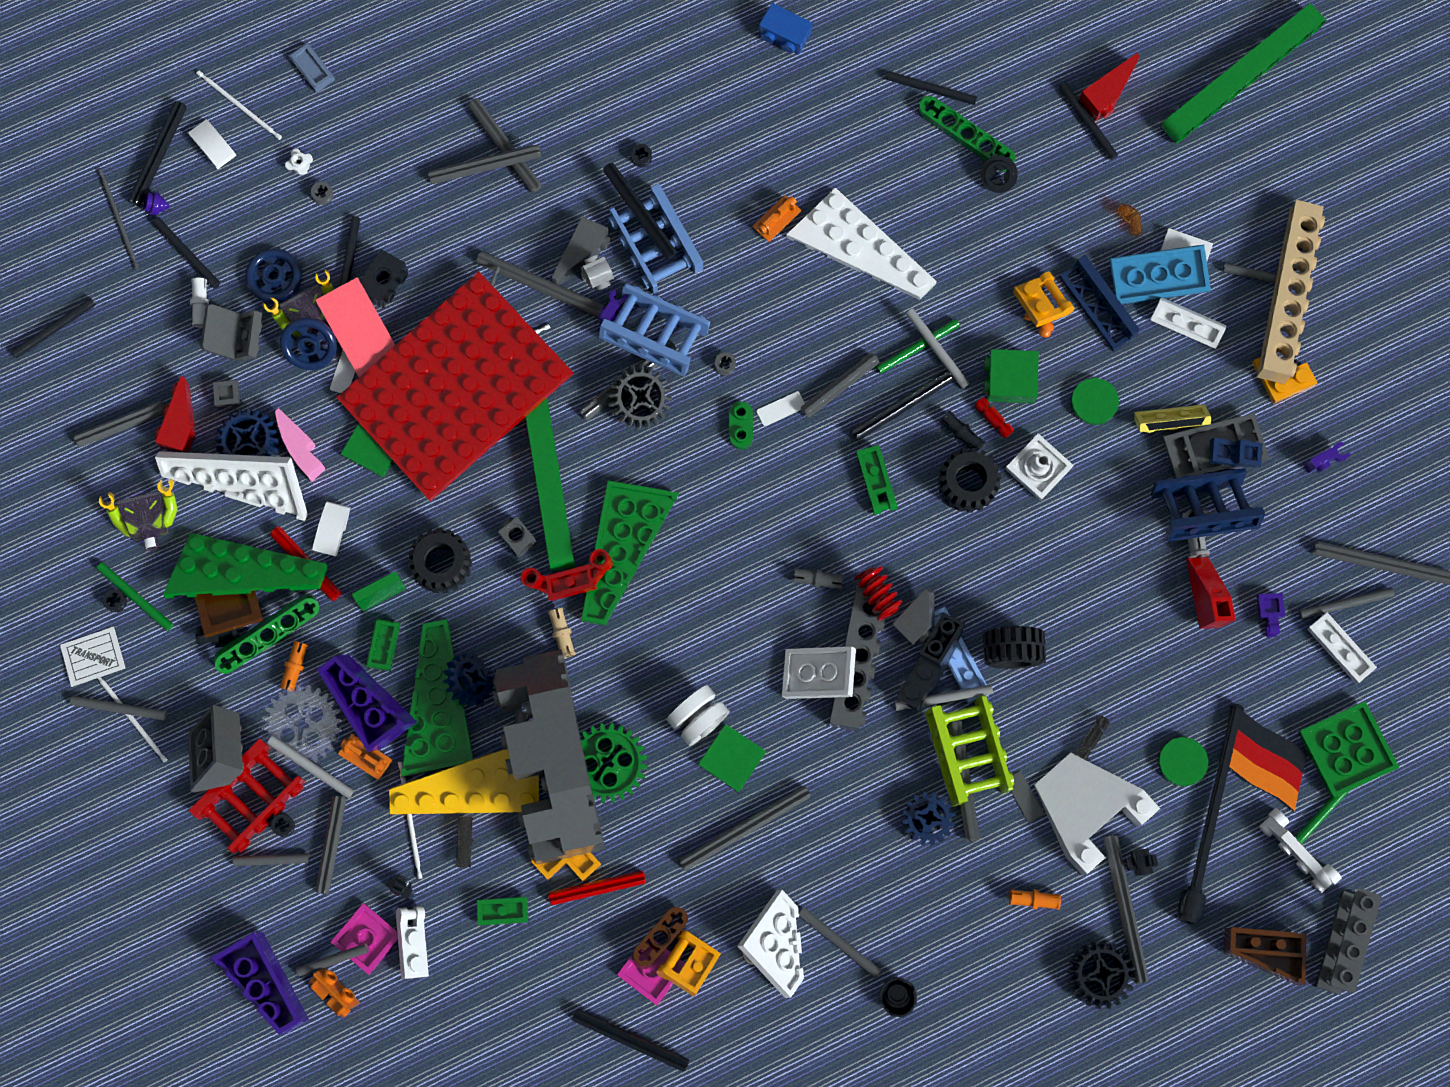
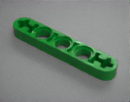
(959, 124)
(259, 644)

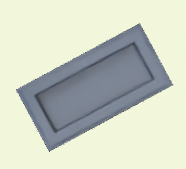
(311, 67)

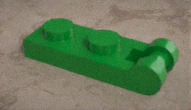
(876, 479)

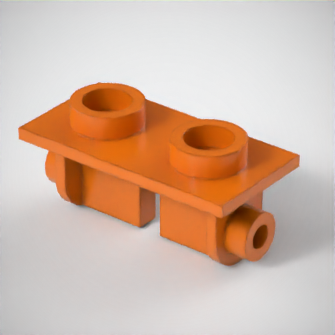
(777, 217)
(371, 762)
(326, 983)

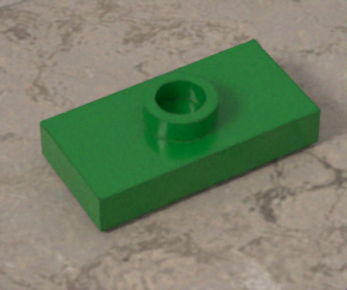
(383, 645)

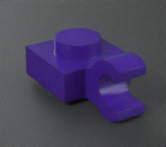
(612, 308)
(1322, 460)
(1271, 609)

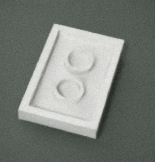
(819, 672)

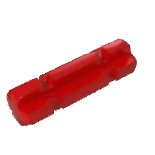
(994, 417)

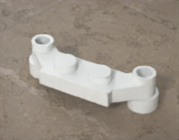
(1306, 863)

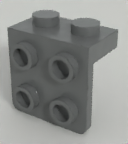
(231, 333)

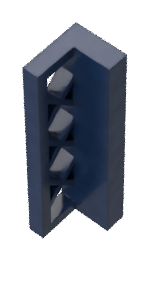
(1107, 299)

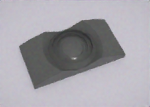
(1190, 448)

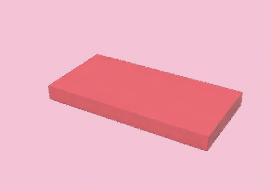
(356, 325)

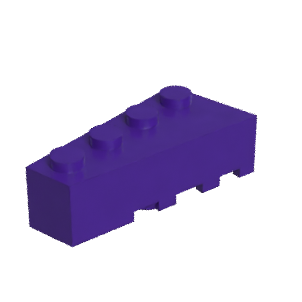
(366, 704)
(262, 981)

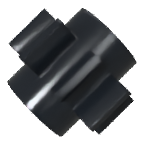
(1141, 862)

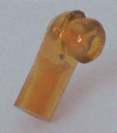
(1131, 216)

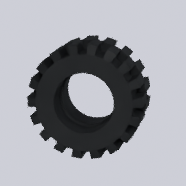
(972, 461)
(426, 546)
(1014, 647)

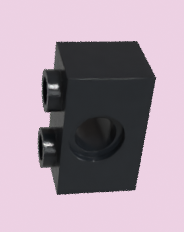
(382, 266)

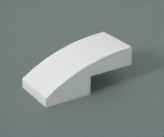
(212, 144)
(331, 528)

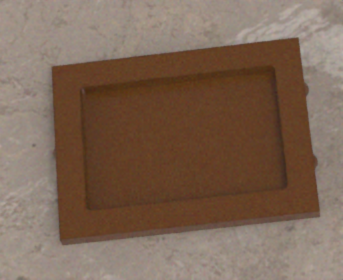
(227, 612)

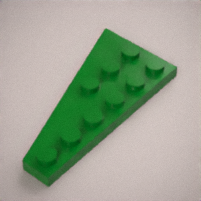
(626, 531)
(234, 568)
(441, 730)

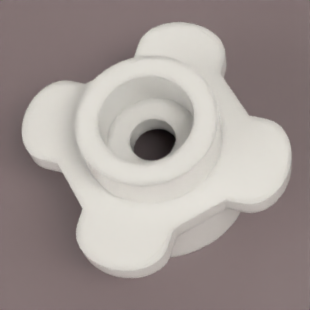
(301, 168)

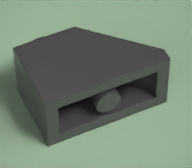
(918, 618)

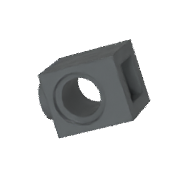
(522, 545)

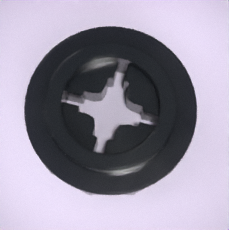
(996, 184)

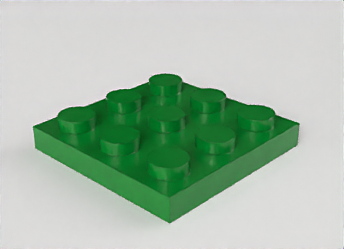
(1348, 749)

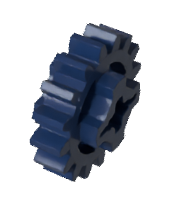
(468, 679)
(939, 821)

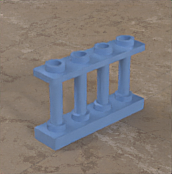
(679, 239)
(646, 348)

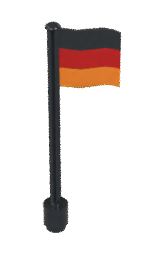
(1263, 762)

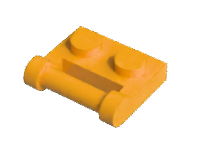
(1037, 303)
(696, 967)

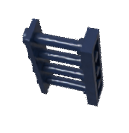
(1211, 524)

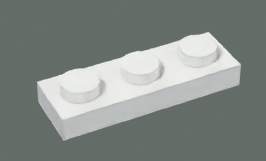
(1188, 322)
(1341, 648)

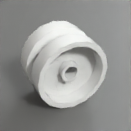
(698, 717)

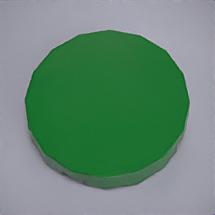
(1094, 401)
(1183, 761)

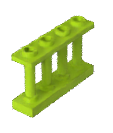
(952, 767)

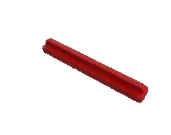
(293, 549)
(596, 887)

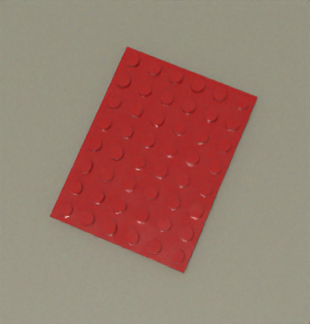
(455, 386)

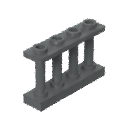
(1348, 941)

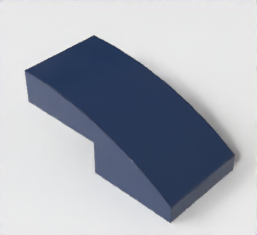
(1235, 453)

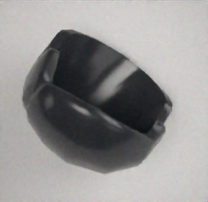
(898, 997)

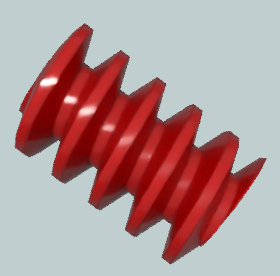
(878, 592)

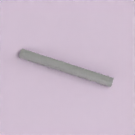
(937, 348)
(951, 696)
(310, 767)

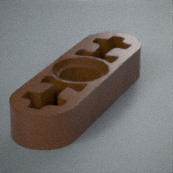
(666, 919)

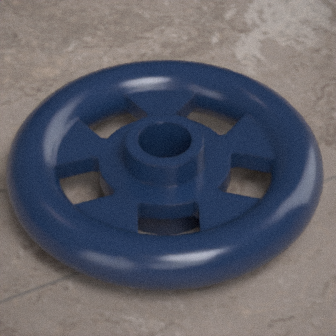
(288, 287)
(302, 361)

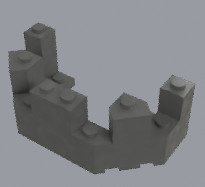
(549, 746)

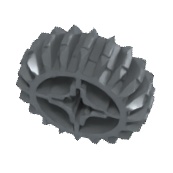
(630, 390)

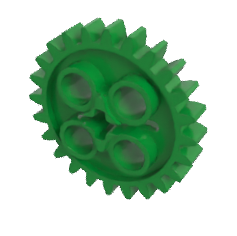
(627, 775)

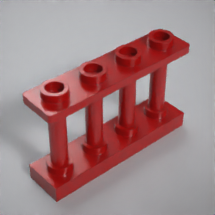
(206, 804)

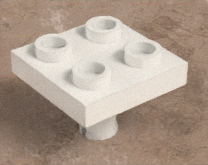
(1039, 467)

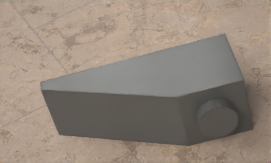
(586, 242)

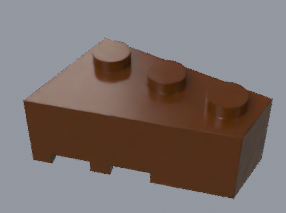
(1270, 951)

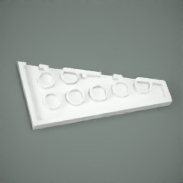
(855, 241)
(241, 477)

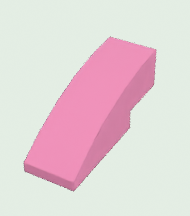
(299, 446)

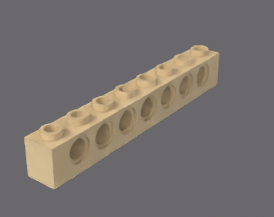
(1271, 366)

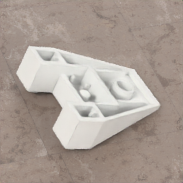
(1082, 800)

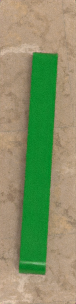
(1243, 73)
(550, 488)

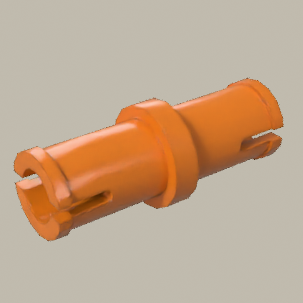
(293, 665)
(1034, 899)

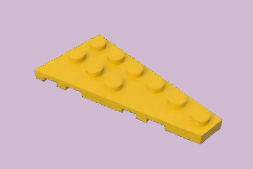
(466, 788)

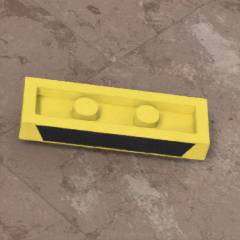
(1172, 418)

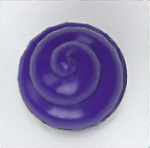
(155, 203)

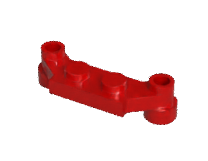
(569, 581)

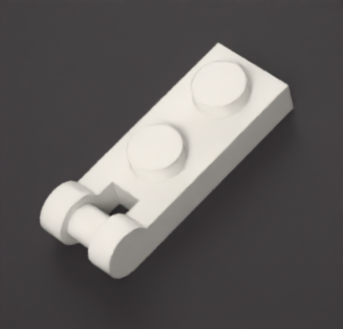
(412, 942)

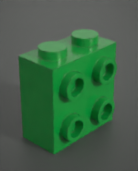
(1011, 376)

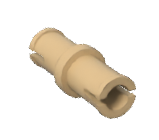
(561, 632)

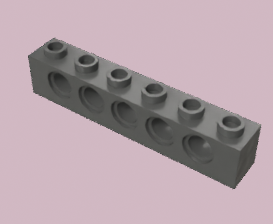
(840, 715)

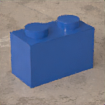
(785, 29)

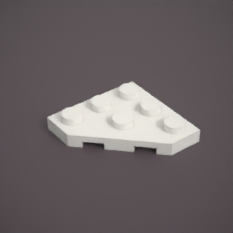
(775, 944)

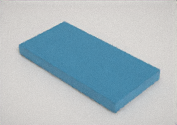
(1160, 274)

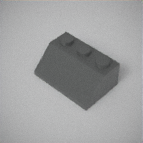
(215, 749)

